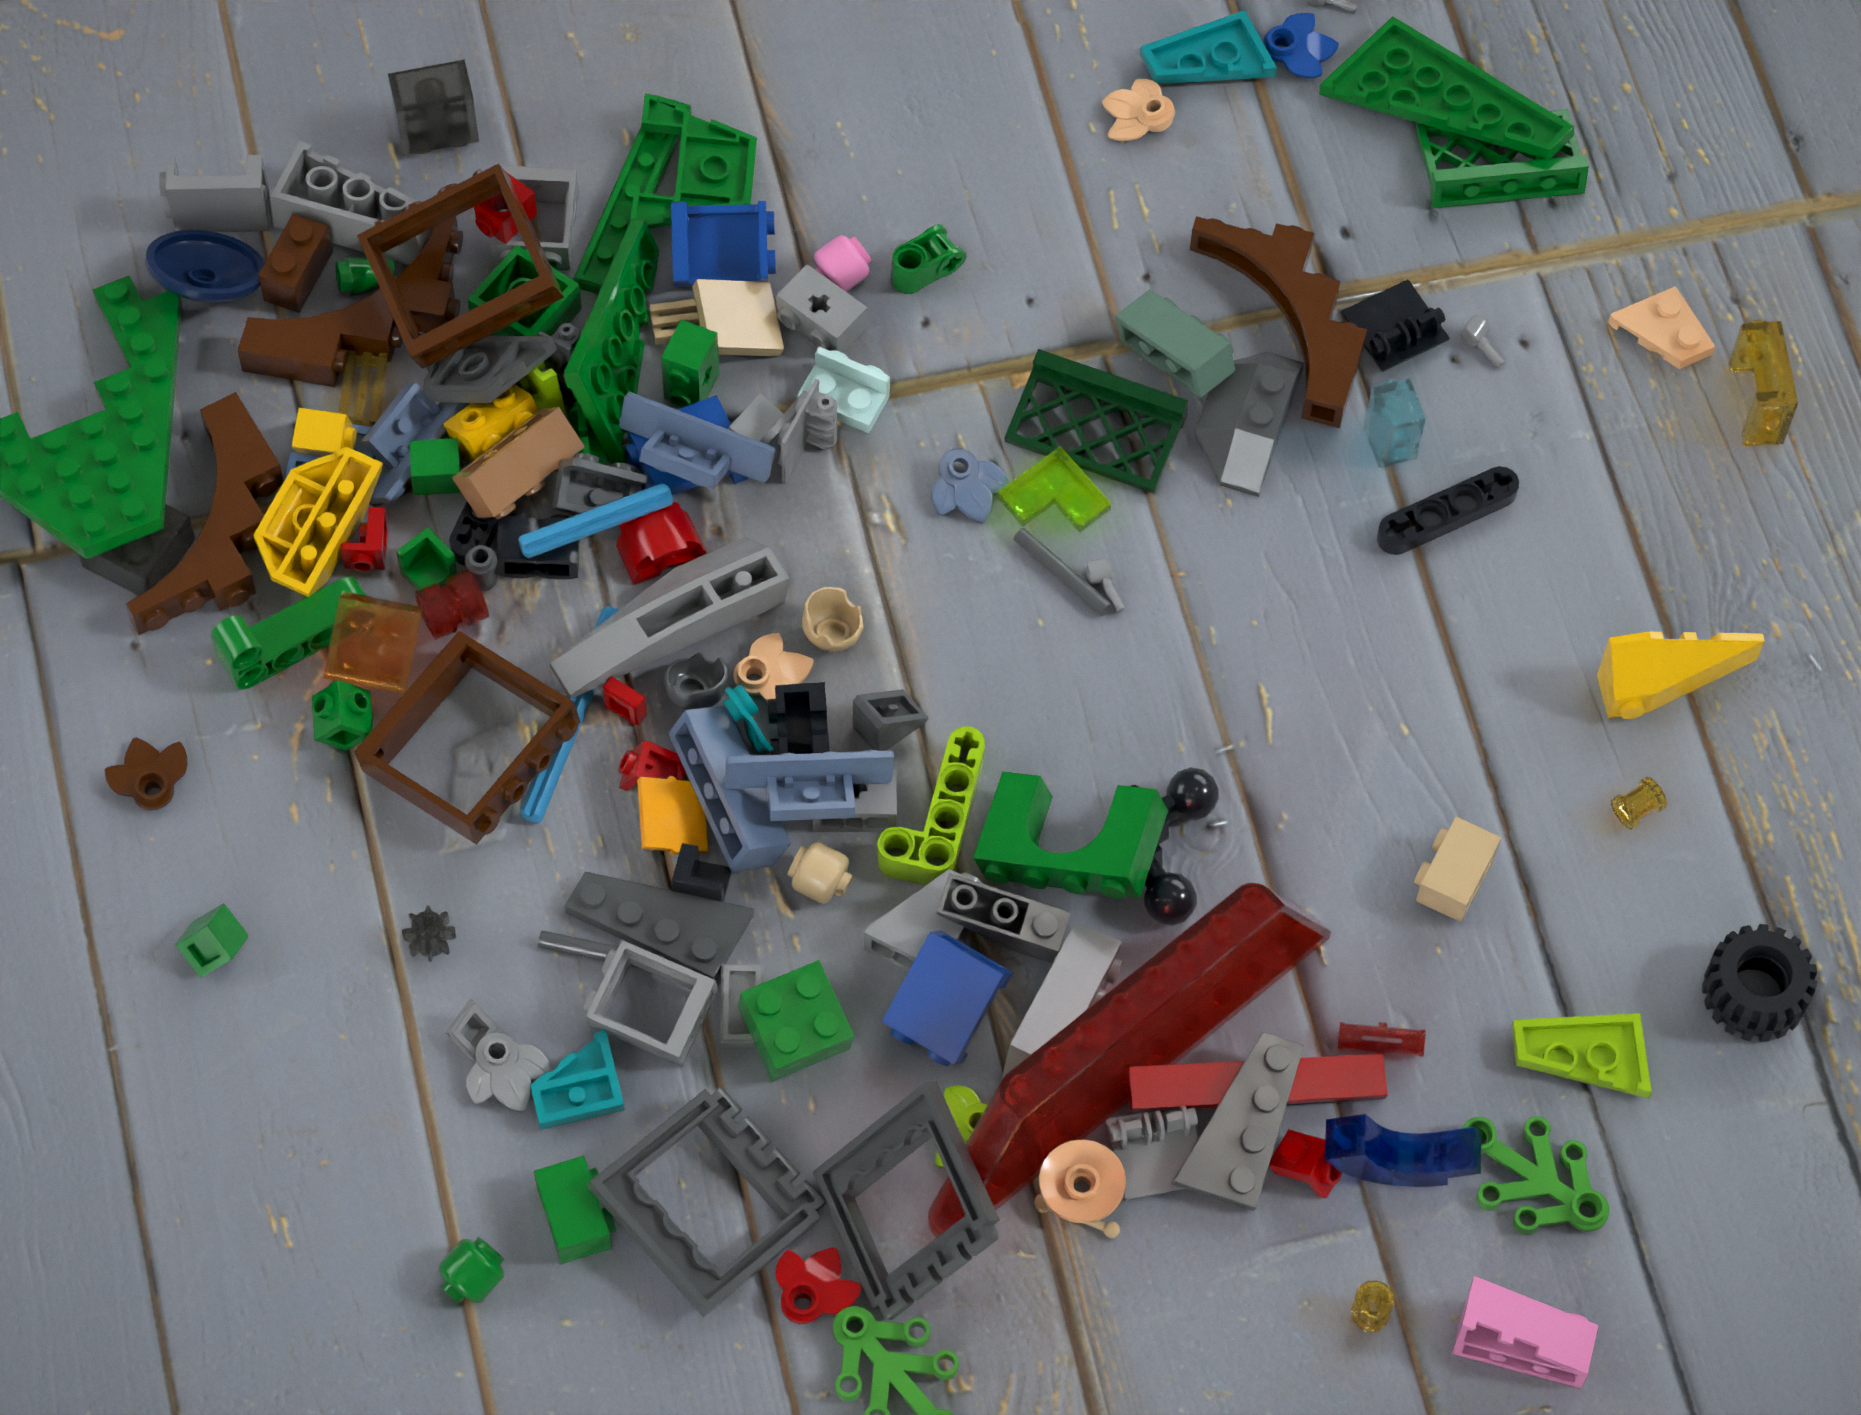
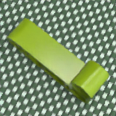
(945, 806)

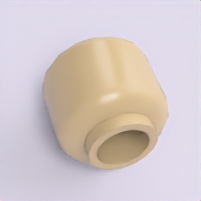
(820, 872)

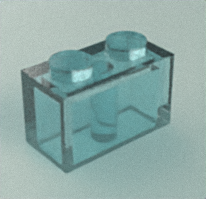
(1394, 422)

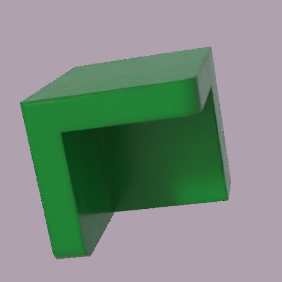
(434, 466)
(426, 560)
(212, 940)

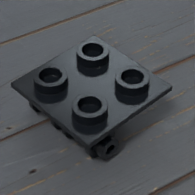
(1397, 325)

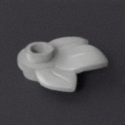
(505, 1077)

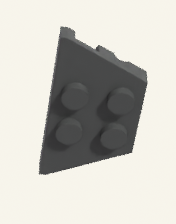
(485, 368)

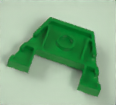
(712, 163)

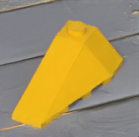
(1650, 671)

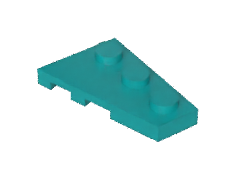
(1210, 52)

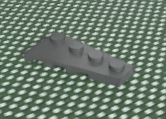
(665, 922)

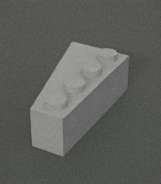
(340, 199)
(1070, 988)

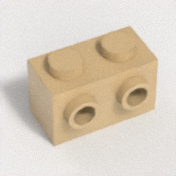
(1457, 869)

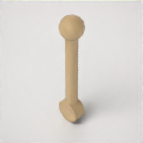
(1111, 1229)

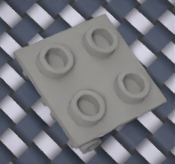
(813, 424)
(1152, 1148)

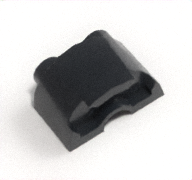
(800, 719)

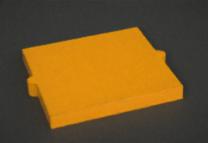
(670, 815)

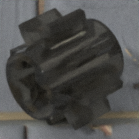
(429, 944)

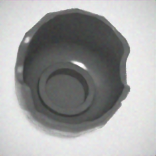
(696, 681)

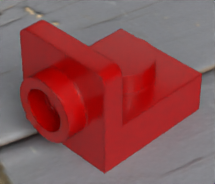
(372, 549)
(651, 762)

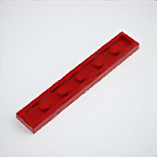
(1207, 1083)

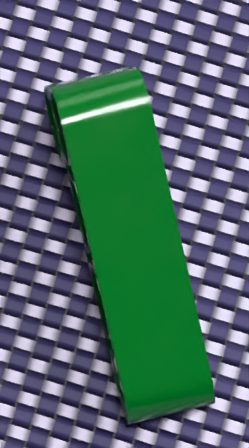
(281, 639)

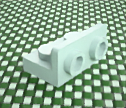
(857, 388)

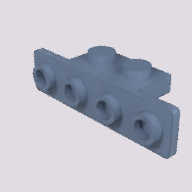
(405, 420)
(692, 445)
(809, 783)

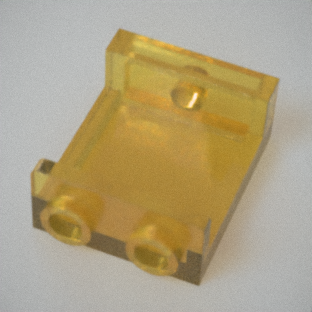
(1763, 351)

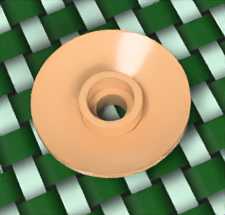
(1087, 1163)

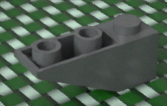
(1004, 917)

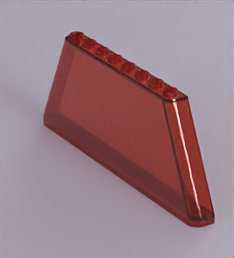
(1143, 1021)

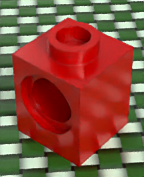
(502, 224)

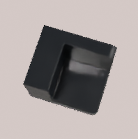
(699, 877)

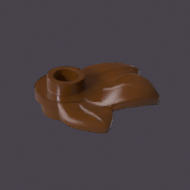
(148, 769)

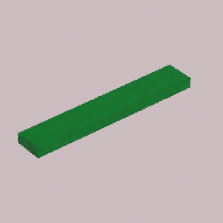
(639, 174)

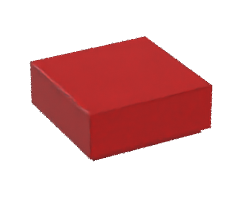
(624, 701)

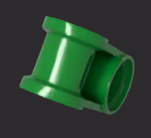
(929, 255)

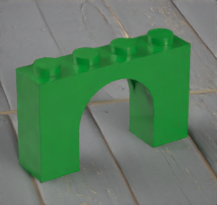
(1109, 865)

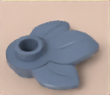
(967, 490)

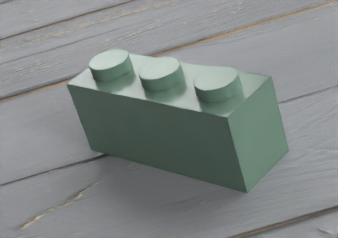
(1175, 343)

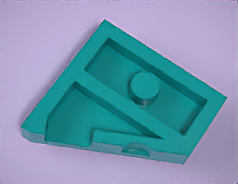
(579, 1087)

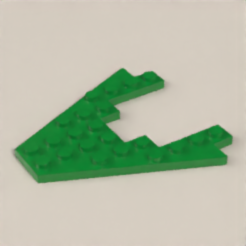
(108, 472)

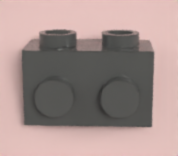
(588, 484)

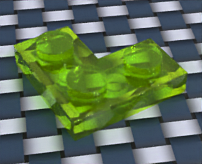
(1059, 483)

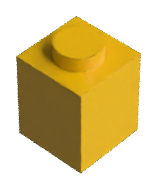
(322, 432)

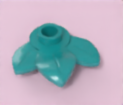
(742, 706)

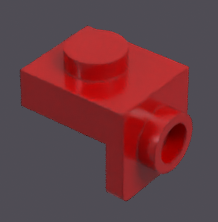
(1303, 1160)

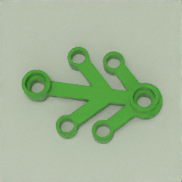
(1541, 1180)
(888, 1366)

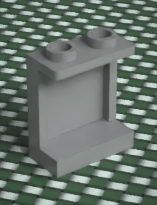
(218, 201)

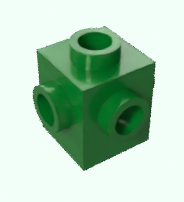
(342, 715)

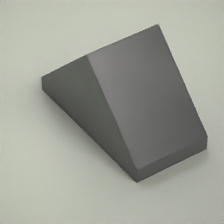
(886, 718)

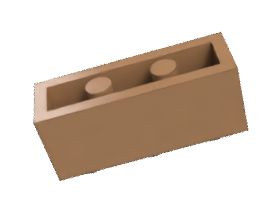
(518, 463)

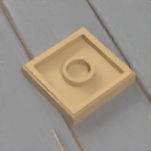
(741, 315)

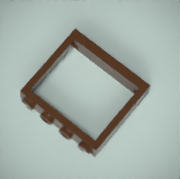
(484, 319)
(426, 696)

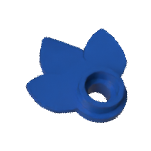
(1303, 46)

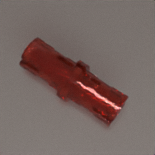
(1411, 1040)

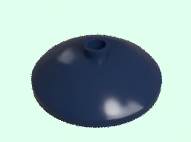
(204, 265)

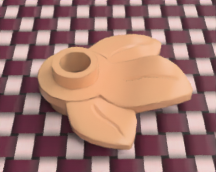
(1138, 110)
(772, 665)

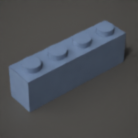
(736, 815)

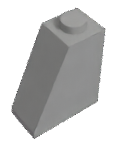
(904, 928)

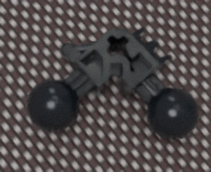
(1169, 895)

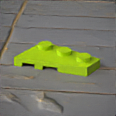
(1586, 1049)

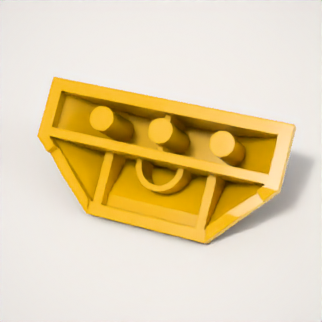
(313, 516)

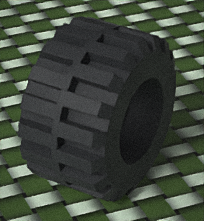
(1768, 953)

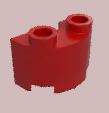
(658, 542)

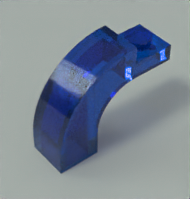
(1397, 1158)

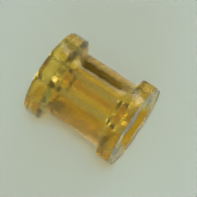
(1639, 802)
(1384, 1301)

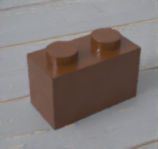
(295, 263)

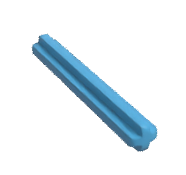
(595, 520)

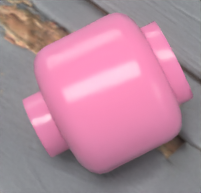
(843, 262)

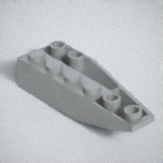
(675, 613)

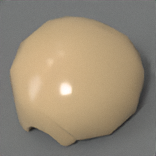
(831, 620)

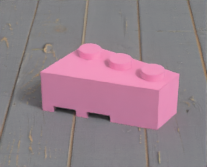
(1524, 1334)

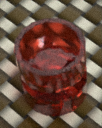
(453, 604)

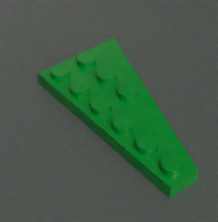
(1428, 84)
(609, 348)

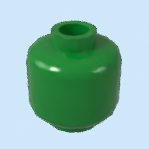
(471, 1270)

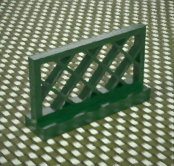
(1109, 390)

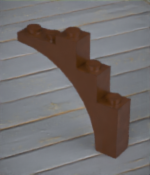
(1306, 299)
(318, 345)
(214, 562)

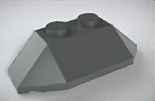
(1246, 419)

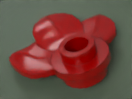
(815, 1280)

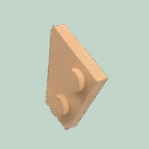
(1666, 327)

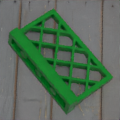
(1503, 179)

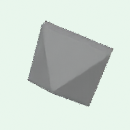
(470, 1027)

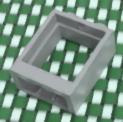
(552, 186)
(690, 1020)

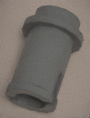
(482, 563)

